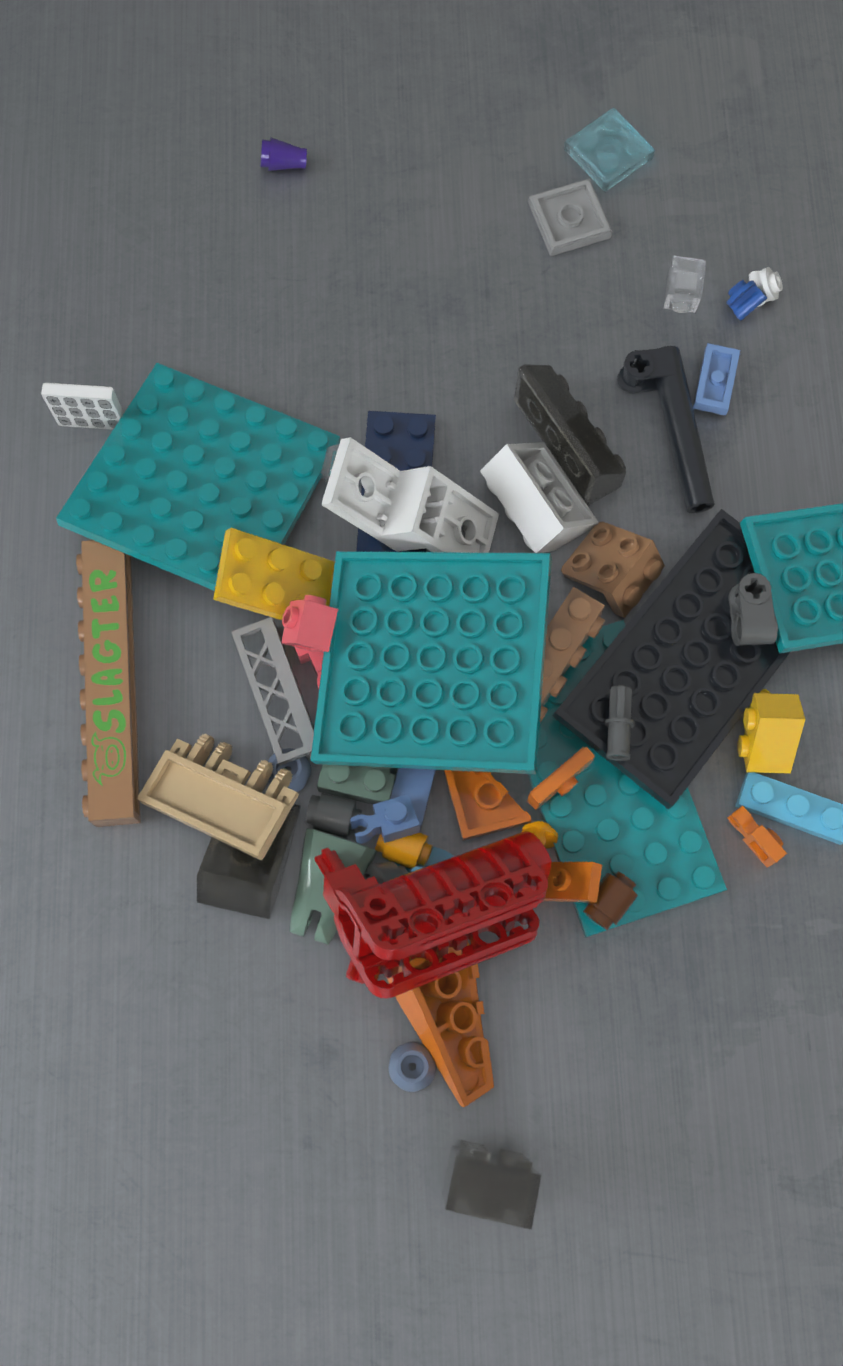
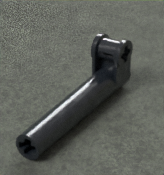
(664, 371)

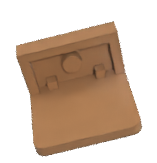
(616, 565)

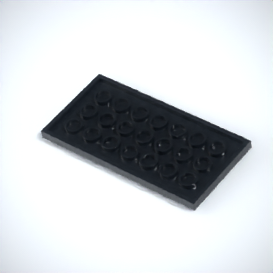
(681, 669)

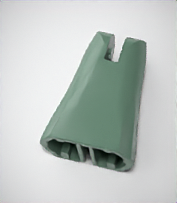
(311, 881)

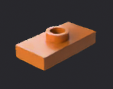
(562, 779)
(574, 882)

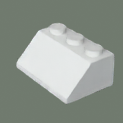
(538, 496)

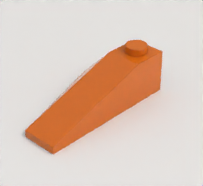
(450, 1027)

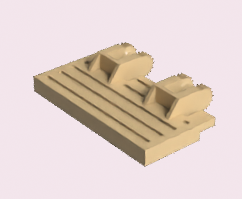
(216, 797)

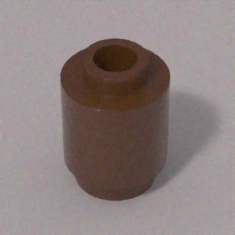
(613, 900)

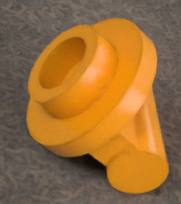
(543, 831)

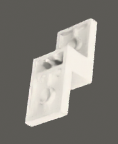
(408, 506)

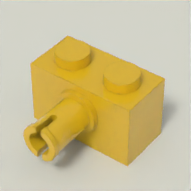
(771, 732)

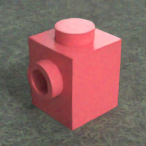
(309, 624)

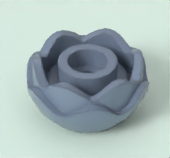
(300, 770)
(399, 1067)

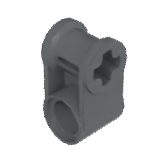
(752, 611)

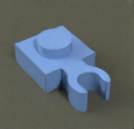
(391, 818)

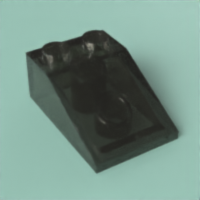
(242, 882)

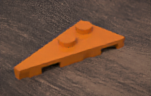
(482, 804)

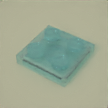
(609, 149)

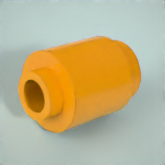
(406, 851)

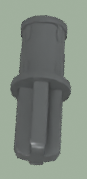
(619, 723)

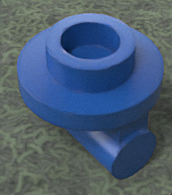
(745, 298)

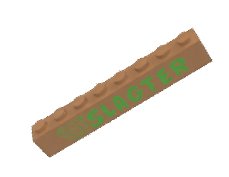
(109, 686)

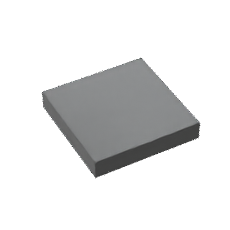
(570, 217)

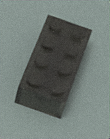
(491, 1185)

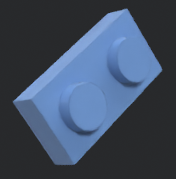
(716, 379)

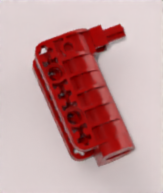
(436, 910)

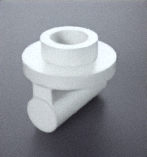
(768, 282)

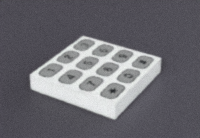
(82, 405)

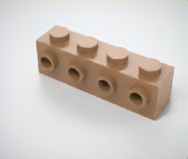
(565, 637)

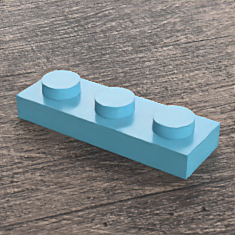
(792, 807)

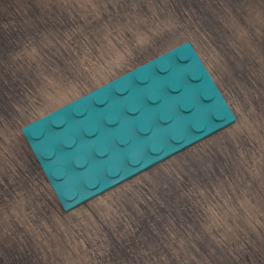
(618, 822)

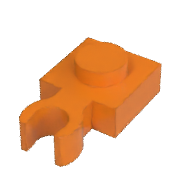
(762, 841)

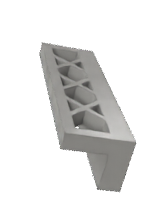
(289, 684)

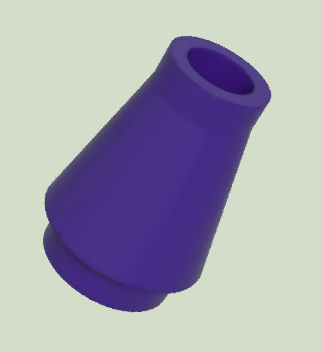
(282, 155)

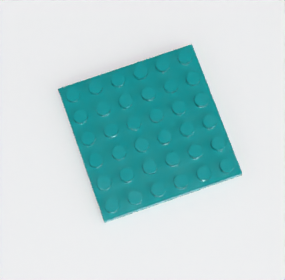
(189, 469)
(434, 661)

